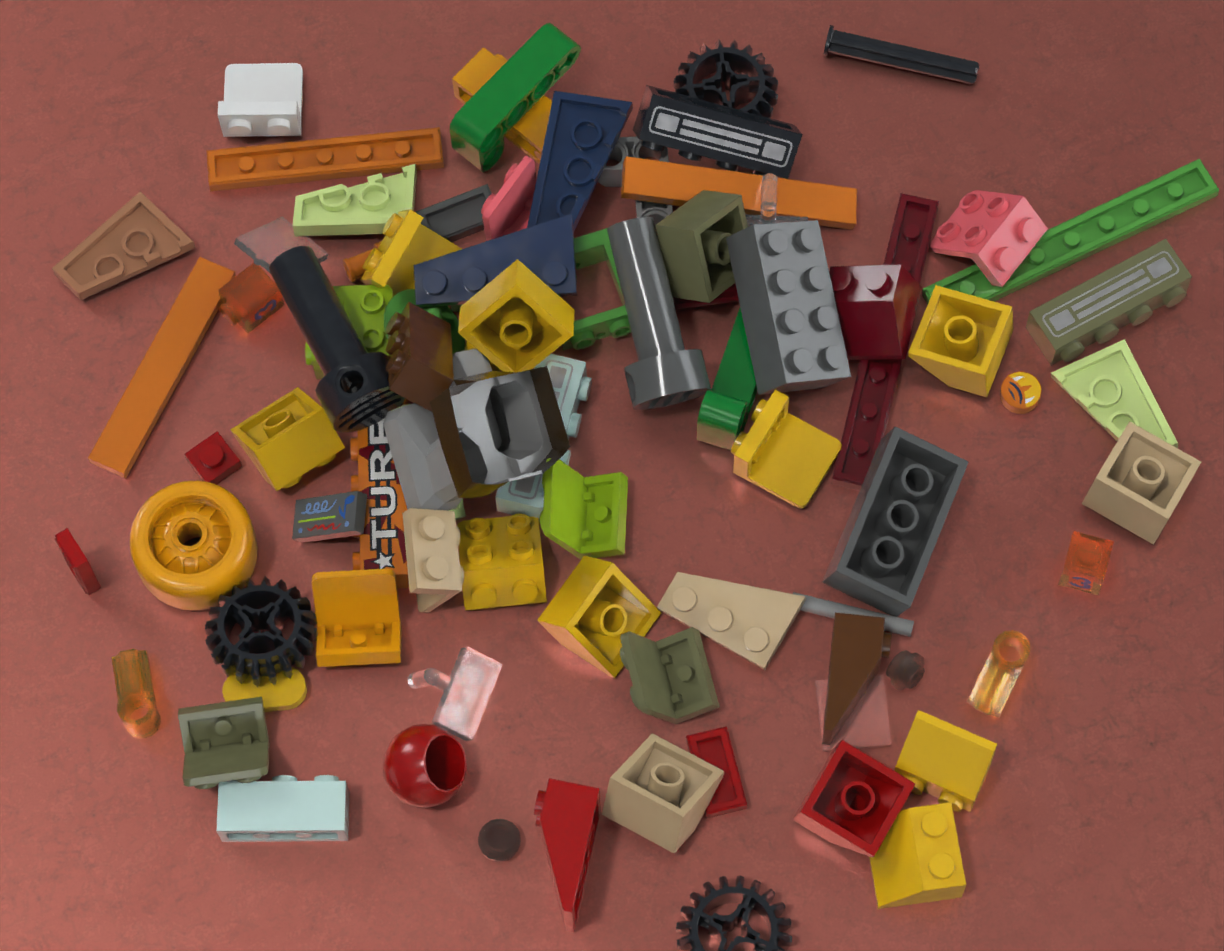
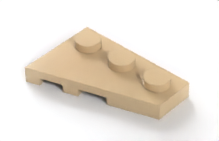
(732, 614)

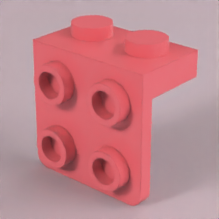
(511, 206)
(991, 230)

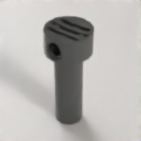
(664, 369)

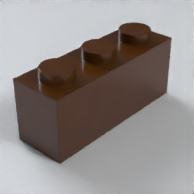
(419, 355)

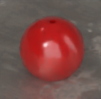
(424, 765)

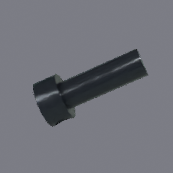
(354, 381)

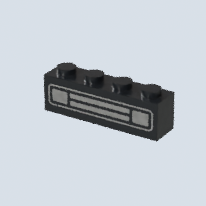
(716, 132)

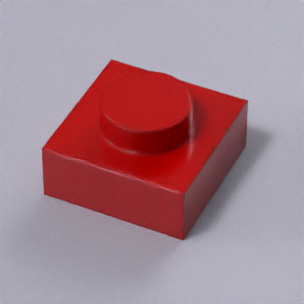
(213, 459)

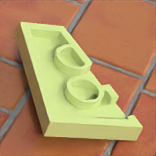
(355, 209)
(1114, 392)

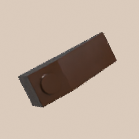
(854, 662)

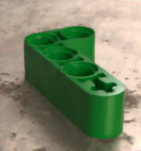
(509, 94)
(732, 394)

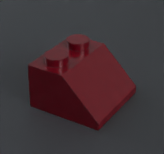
(875, 309)

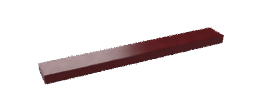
(878, 377)

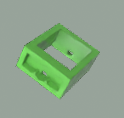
(589, 251)

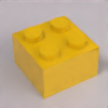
(516, 320)

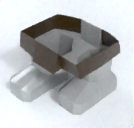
(477, 436)

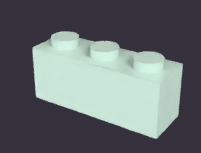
(283, 810)

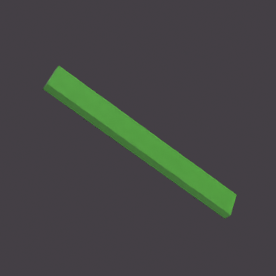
(1094, 231)

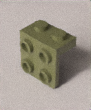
(669, 675)
(224, 742)

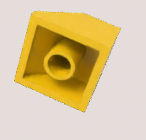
(962, 339)
(288, 439)
(594, 611)
(945, 761)
(919, 859)

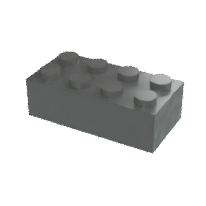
(788, 306)
(895, 522)

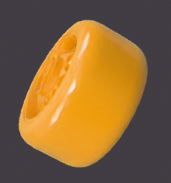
(196, 573)

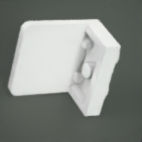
(262, 100)

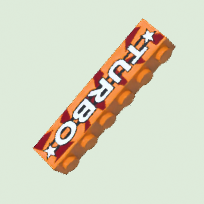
(383, 537)

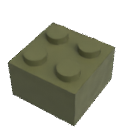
(697, 247)

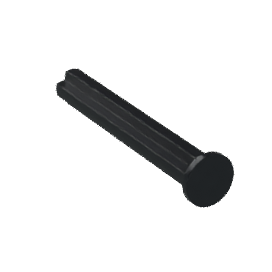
(901, 56)

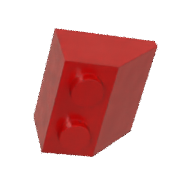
(854, 800)

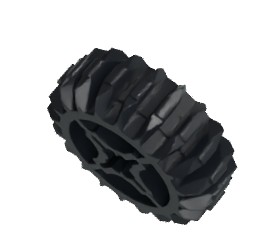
(753, 81)
(266, 652)
(748, 900)

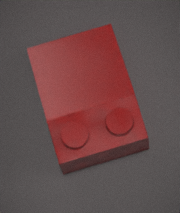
(568, 829)

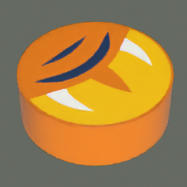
(1020, 392)

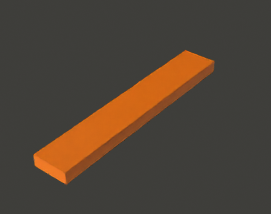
(324, 159)
(679, 183)
(161, 369)

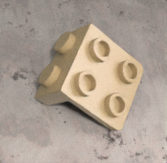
(432, 556)

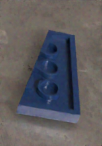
(574, 153)
(542, 248)

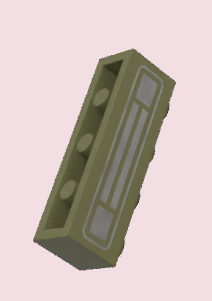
(1109, 302)

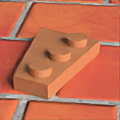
(122, 247)

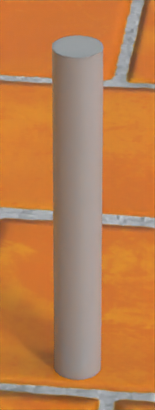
(828, 608)

